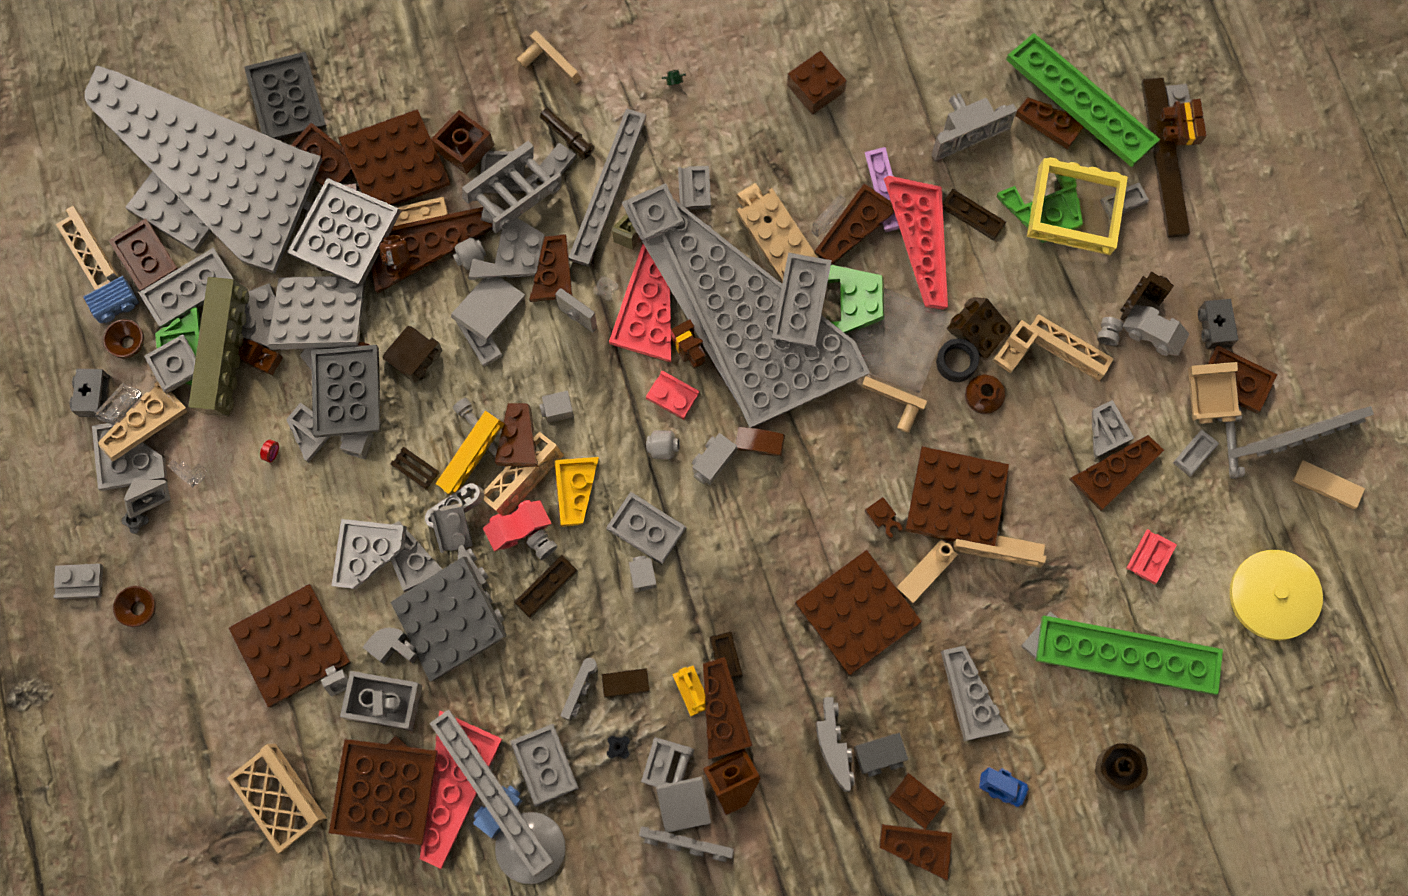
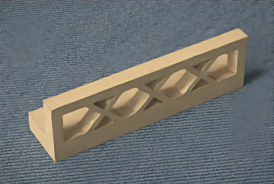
(92, 248)
(1067, 351)
(525, 478)
(1006, 550)

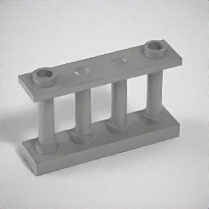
(507, 168)

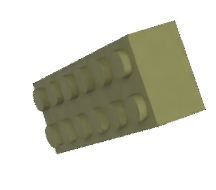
(218, 347)

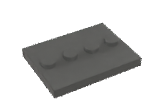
(285, 96)
(346, 391)

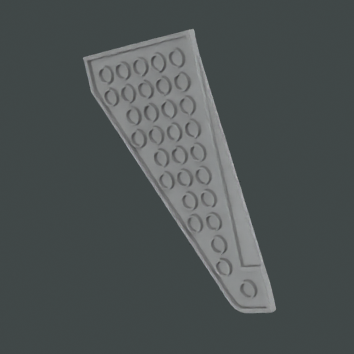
(224, 172)
(735, 317)

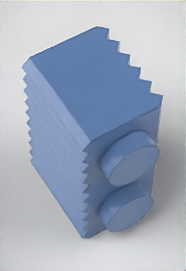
(111, 300)

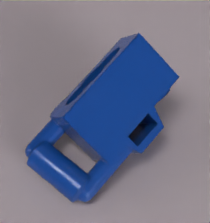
(1003, 786)

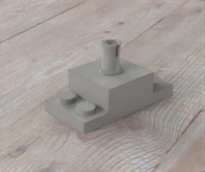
(971, 125)

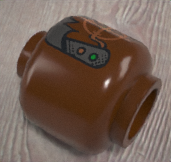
(394, 251)

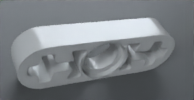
(464, 492)

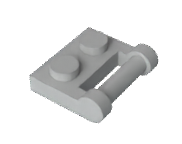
(660, 762)

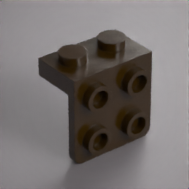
(1153, 288)
(980, 325)
(412, 353)

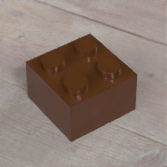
(816, 82)
(462, 142)

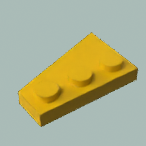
(574, 486)

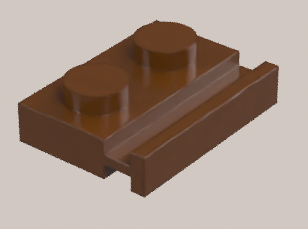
(916, 801)

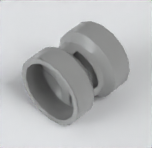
(1110, 331)
(541, 544)

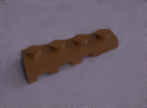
(857, 221)
(1112, 475)
(724, 714)

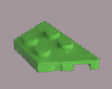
(188, 326)

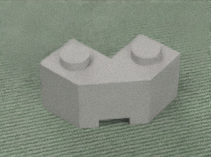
(1147, 325)

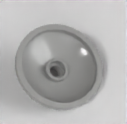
(549, 836)

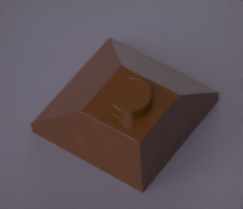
(733, 780)

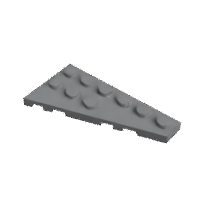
(1294, 437)

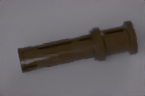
(573, 139)

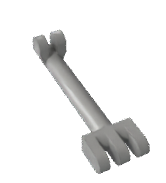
(1234, 471)

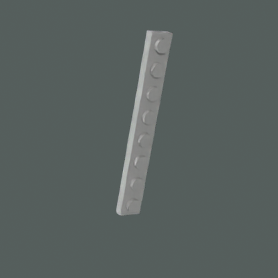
(607, 187)
(492, 793)

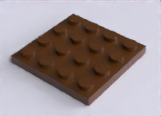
(395, 159)
(957, 497)
(858, 612)
(289, 645)
(383, 792)

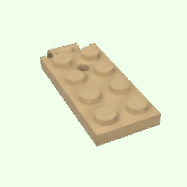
(772, 238)

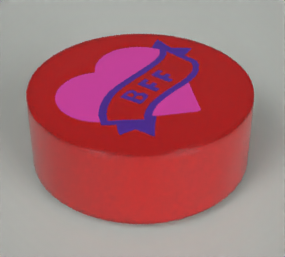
(269, 451)

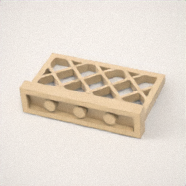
(293, 786)

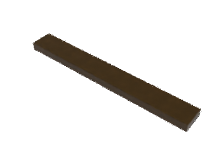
(1165, 160)

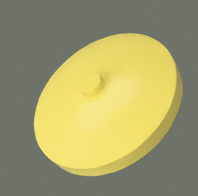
(1276, 595)

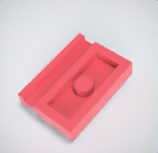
(672, 395)
(1151, 556)

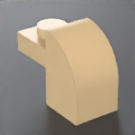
(1016, 346)

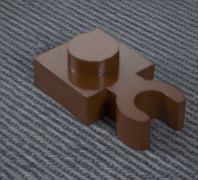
(882, 515)

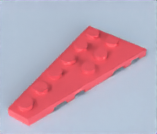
(920, 220)
(645, 312)
(452, 795)

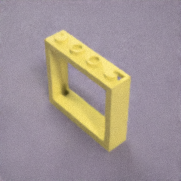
(1067, 236)

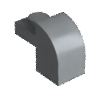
(386, 641)

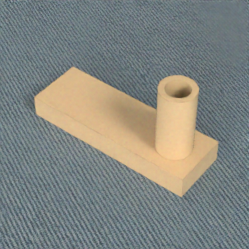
(541, 45)
(912, 403)
(927, 571)

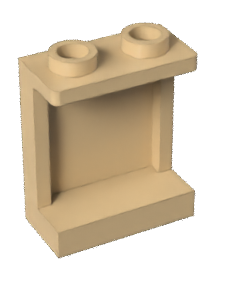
(1214, 392)

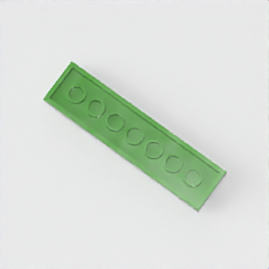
(1082, 99)
(1129, 655)

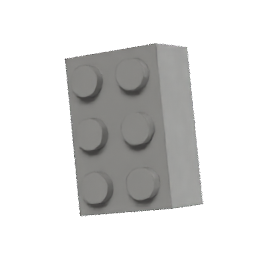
(359, 700)

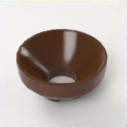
(117, 333)
(981, 403)
(127, 599)

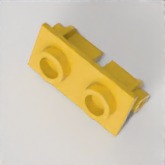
(690, 689)

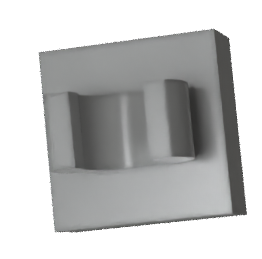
(335, 682)
(381, 704)

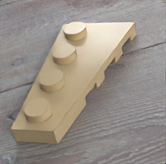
(147, 418)

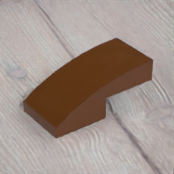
(259, 357)
(760, 441)

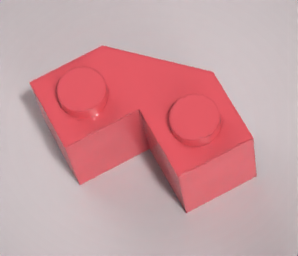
(506, 530)

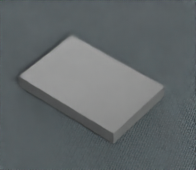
(487, 306)
(646, 528)
(544, 765)

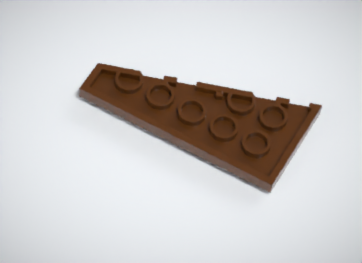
(428, 242)

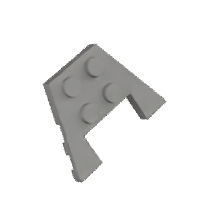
(516, 252)

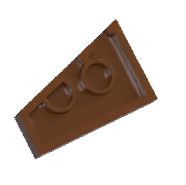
(1049, 121)

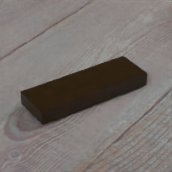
(973, 214)
(545, 587)

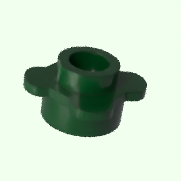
(674, 77)

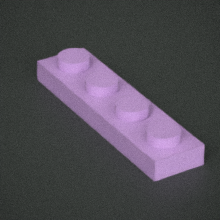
(879, 169)

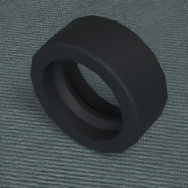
(961, 344)

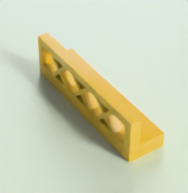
(470, 453)

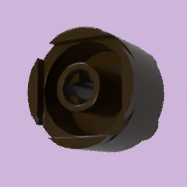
(1134, 766)

